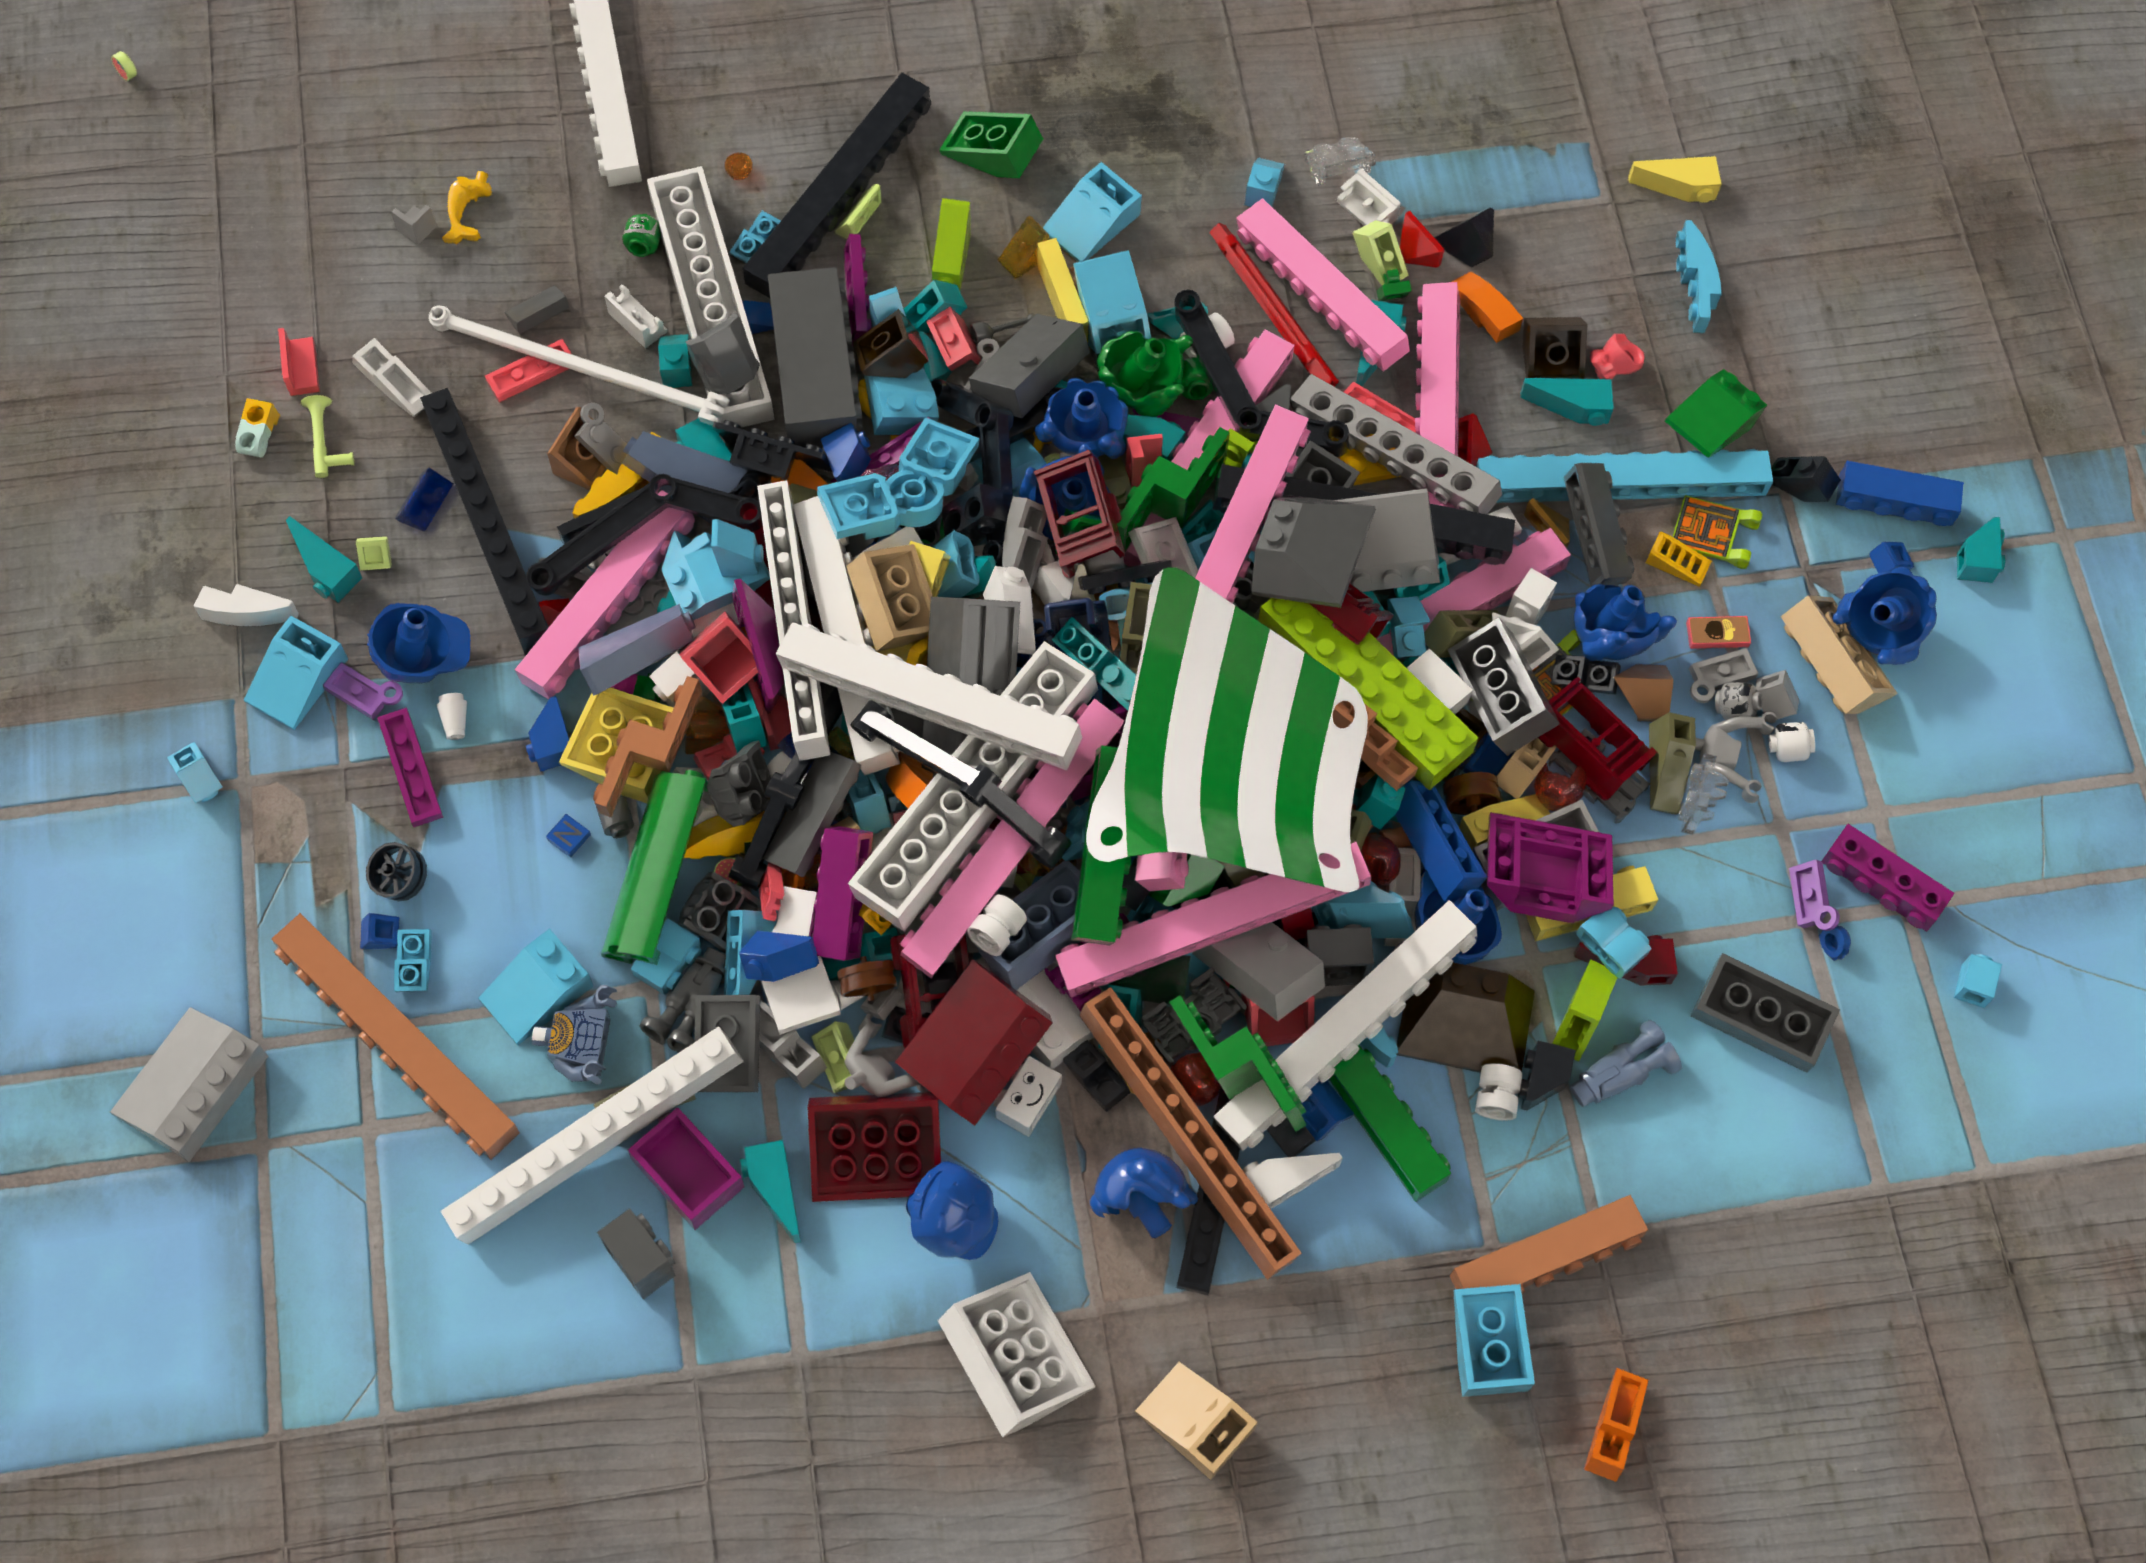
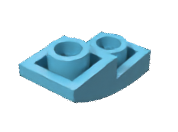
(751, 240)
(413, 960)
(1382, 1048)

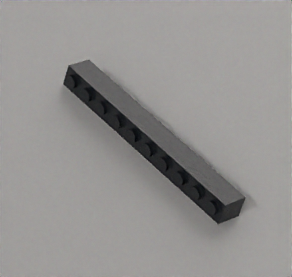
(839, 183)
(485, 518)
(1455, 530)

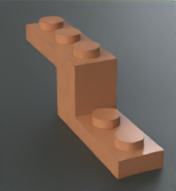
(647, 746)

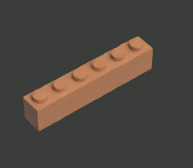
(1557, 1249)

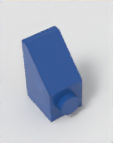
(847, 452)
(548, 737)
(777, 955)

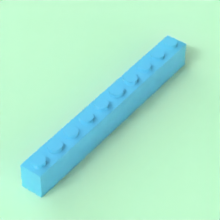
(1636, 475)

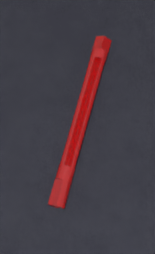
(1272, 304)

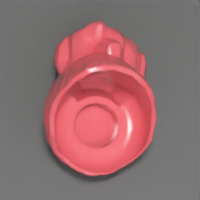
(1617, 358)

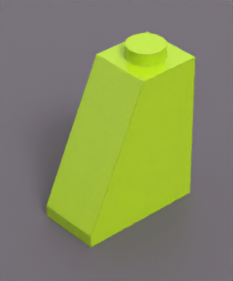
(952, 241)
(1585, 1008)

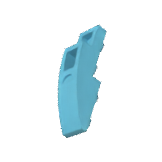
(1700, 272)

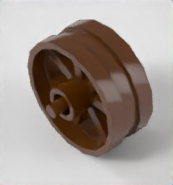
(1471, 792)
(867, 978)

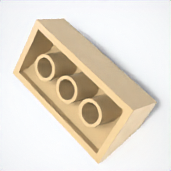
(1837, 657)

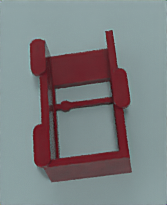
(1089, 541)
(1356, 616)
(1603, 773)
(913, 1019)

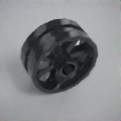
(396, 871)

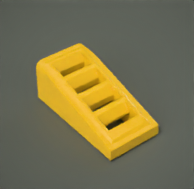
(1674, 568)

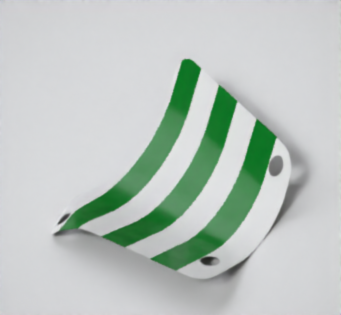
(1231, 746)

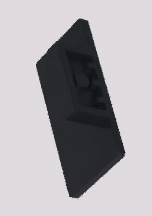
(768, 455)

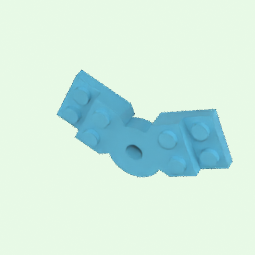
(912, 497)

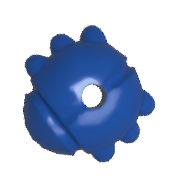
(1835, 942)

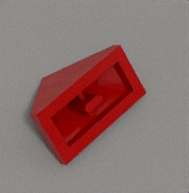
(1418, 244)
(1472, 440)

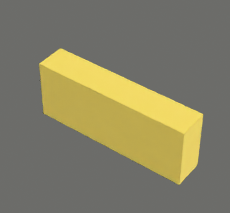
(1060, 284)

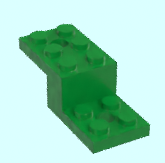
(1172, 489)
(1240, 1062)

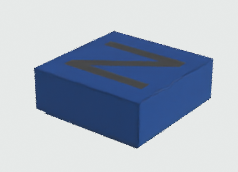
(568, 835)

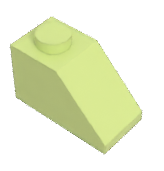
(1380, 249)

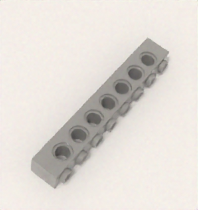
(1483, 488)

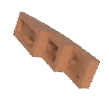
(1378, 747)

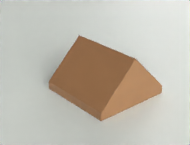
(571, 459)

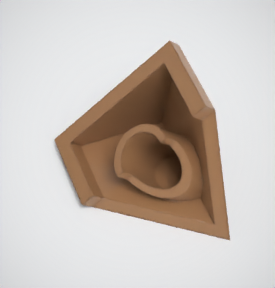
(1647, 690)

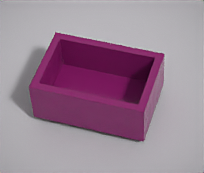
(686, 1168)

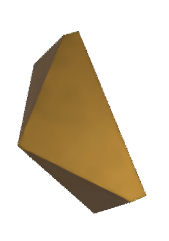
(1544, 518)

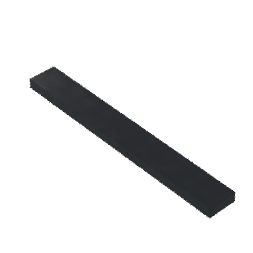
(1205, 1228)

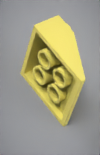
(597, 736)

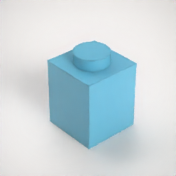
(1978, 980)

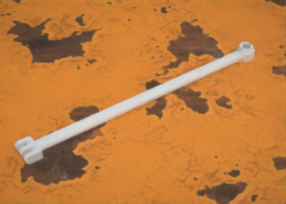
(703, 406)

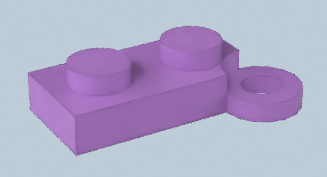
(360, 691)
(1811, 896)

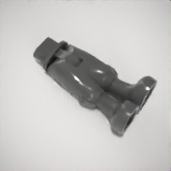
(700, 979)

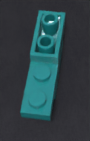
(1091, 653)

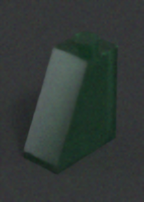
(1161, 981)

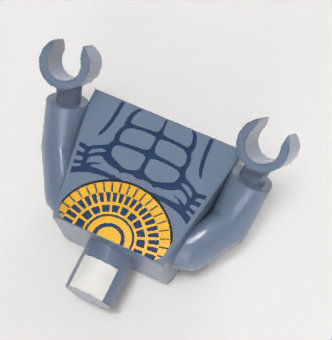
(579, 1037)

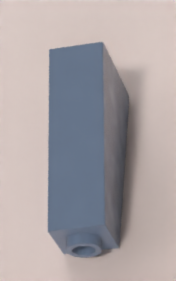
(655, 455)
(634, 648)

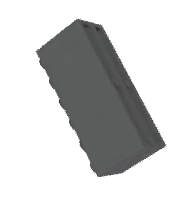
(814, 354)
(975, 644)

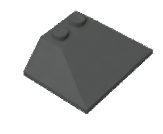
(1310, 549)

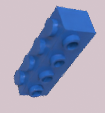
(1899, 493)
(1439, 842)

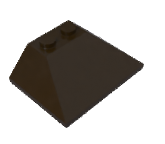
(1468, 1019)

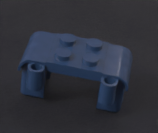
(1092, 616)

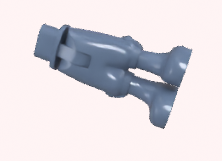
(1620, 1072)

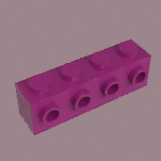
(1887, 878)
(837, 918)

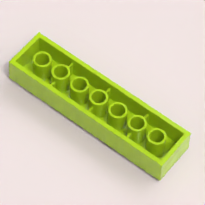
(1404, 706)

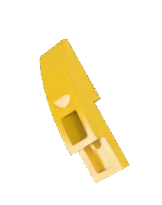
(609, 488)
(720, 838)

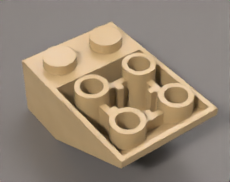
(1197, 1419)

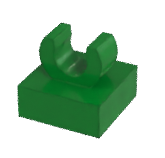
(1393, 287)

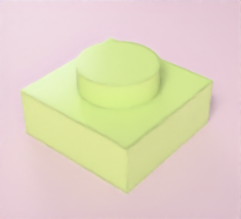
(373, 553)

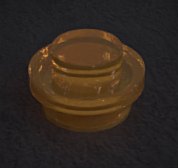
(738, 166)

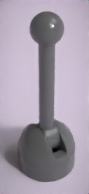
(983, 331)

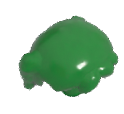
(1144, 370)

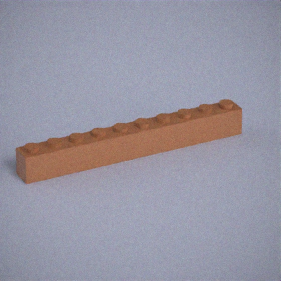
(395, 1037)
(1189, 1133)

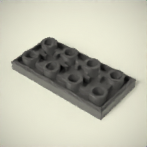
(820, 802)

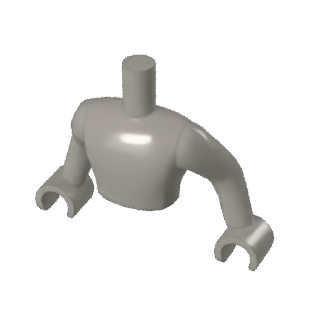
(1727, 749)
(873, 1070)

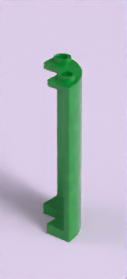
(654, 867)

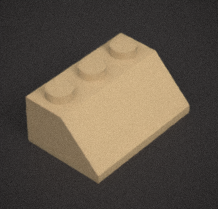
(892, 595)

